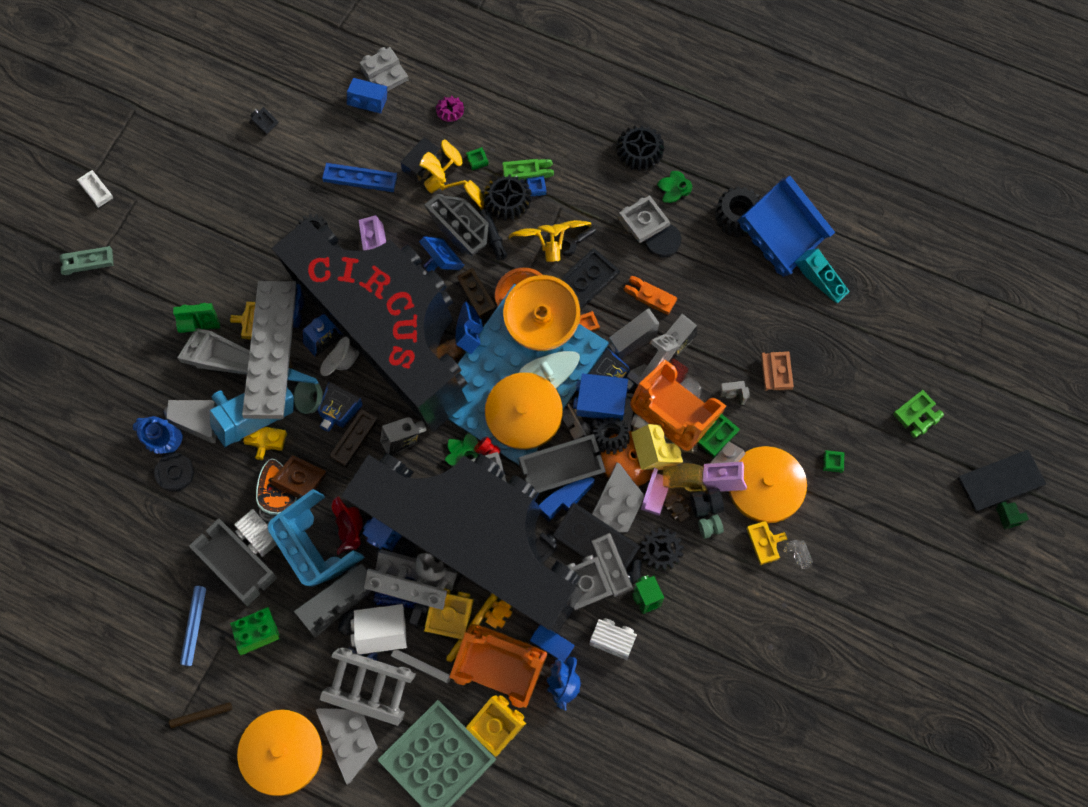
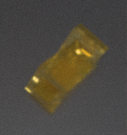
(685, 476)

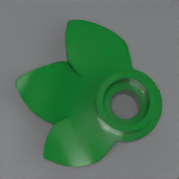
(672, 187)
(459, 448)

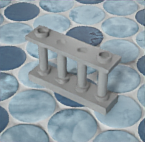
(399, 587)
(353, 701)

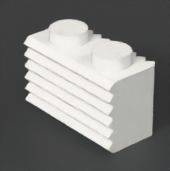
(256, 532)
(613, 638)

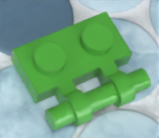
(914, 409)

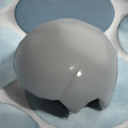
(428, 568)

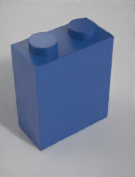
(601, 397)

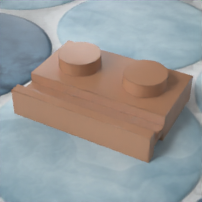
(777, 371)

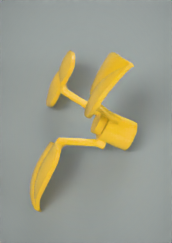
(438, 179)
(552, 250)

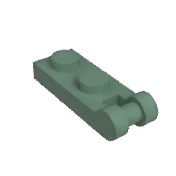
(86, 260)

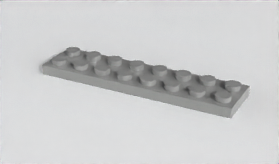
(270, 350)

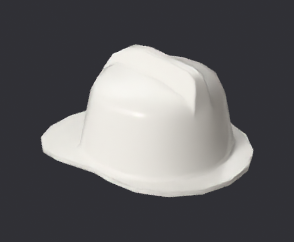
(340, 358)

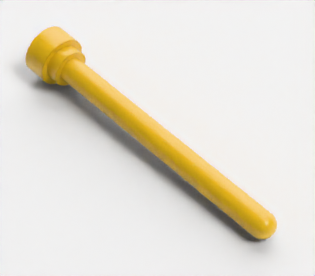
(477, 620)

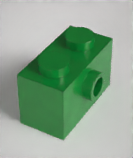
(647, 594)

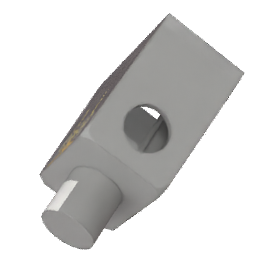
(683, 332)
(400, 435)

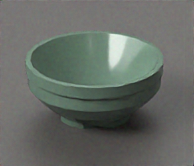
(304, 397)

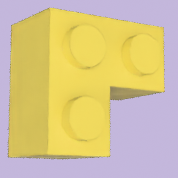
(653, 450)

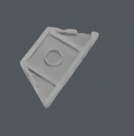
(619, 500)
(349, 739)

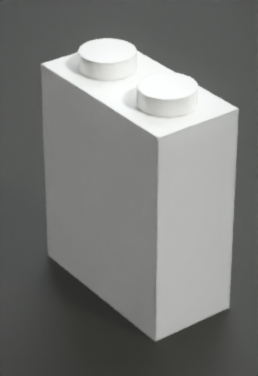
(379, 629)

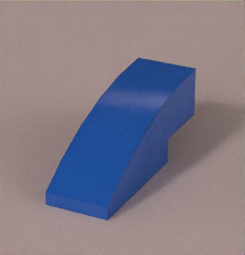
(468, 328)
(565, 498)

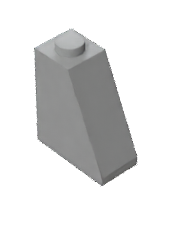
(634, 334)
(192, 417)

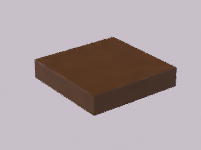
(298, 477)

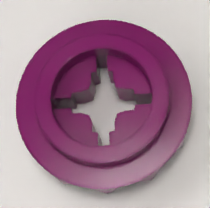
(445, 114)

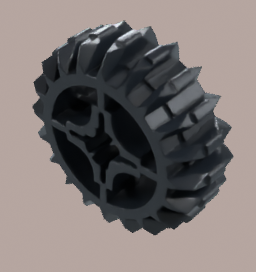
(629, 149)
(498, 191)

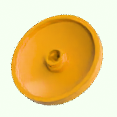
(541, 313)
(523, 411)
(773, 485)
(279, 752)

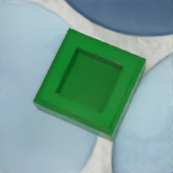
(477, 158)
(833, 461)

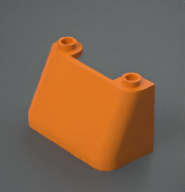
(677, 410)
(498, 663)

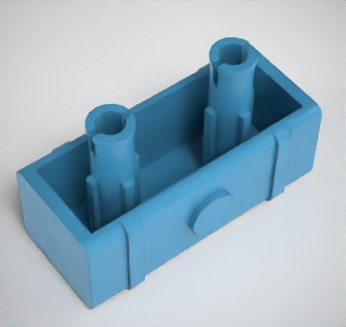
(228, 420)

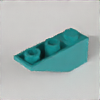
(821, 274)

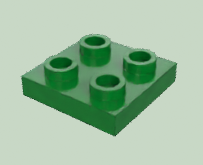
(195, 316)
(718, 436)
(254, 631)

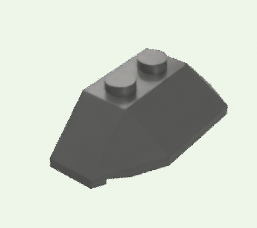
(459, 222)

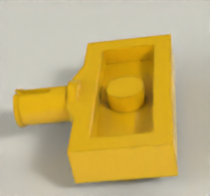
(246, 320)
(266, 439)
(765, 542)

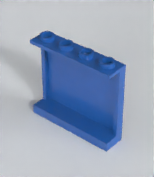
(785, 225)

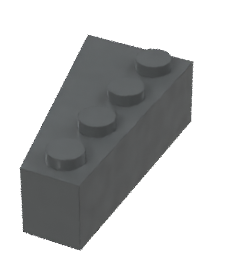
(334, 601)

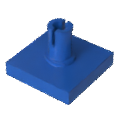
(440, 255)

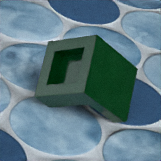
(1010, 515)

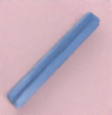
(193, 626)

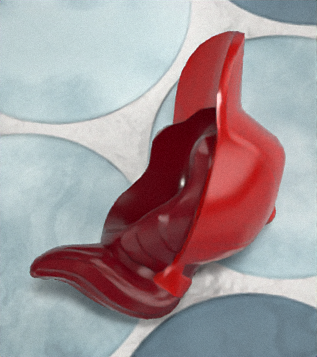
(350, 525)

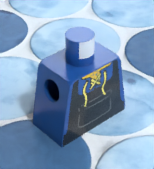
(320, 335)
(612, 366)
(337, 407)

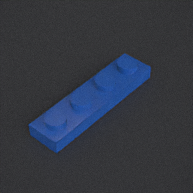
(359, 177)

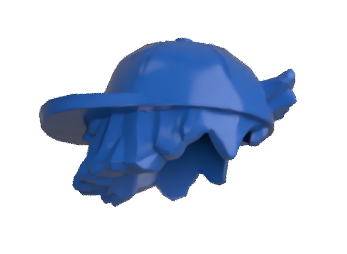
(158, 434)
(564, 682)

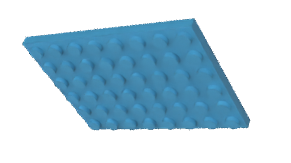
(501, 357)

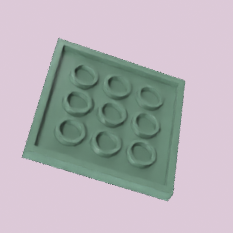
(437, 758)

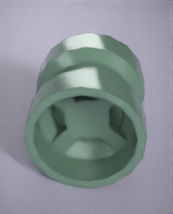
(710, 526)

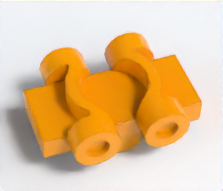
(496, 617)

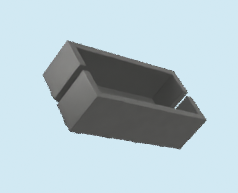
(562, 464)
(233, 562)

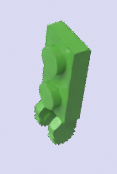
(528, 168)

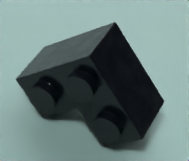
(411, 161)

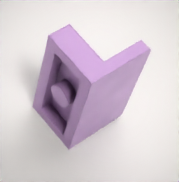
(372, 232)
(724, 476)
(655, 494)

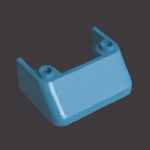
(290, 536)

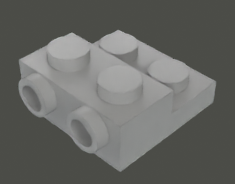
(383, 69)
(643, 219)
(592, 581)

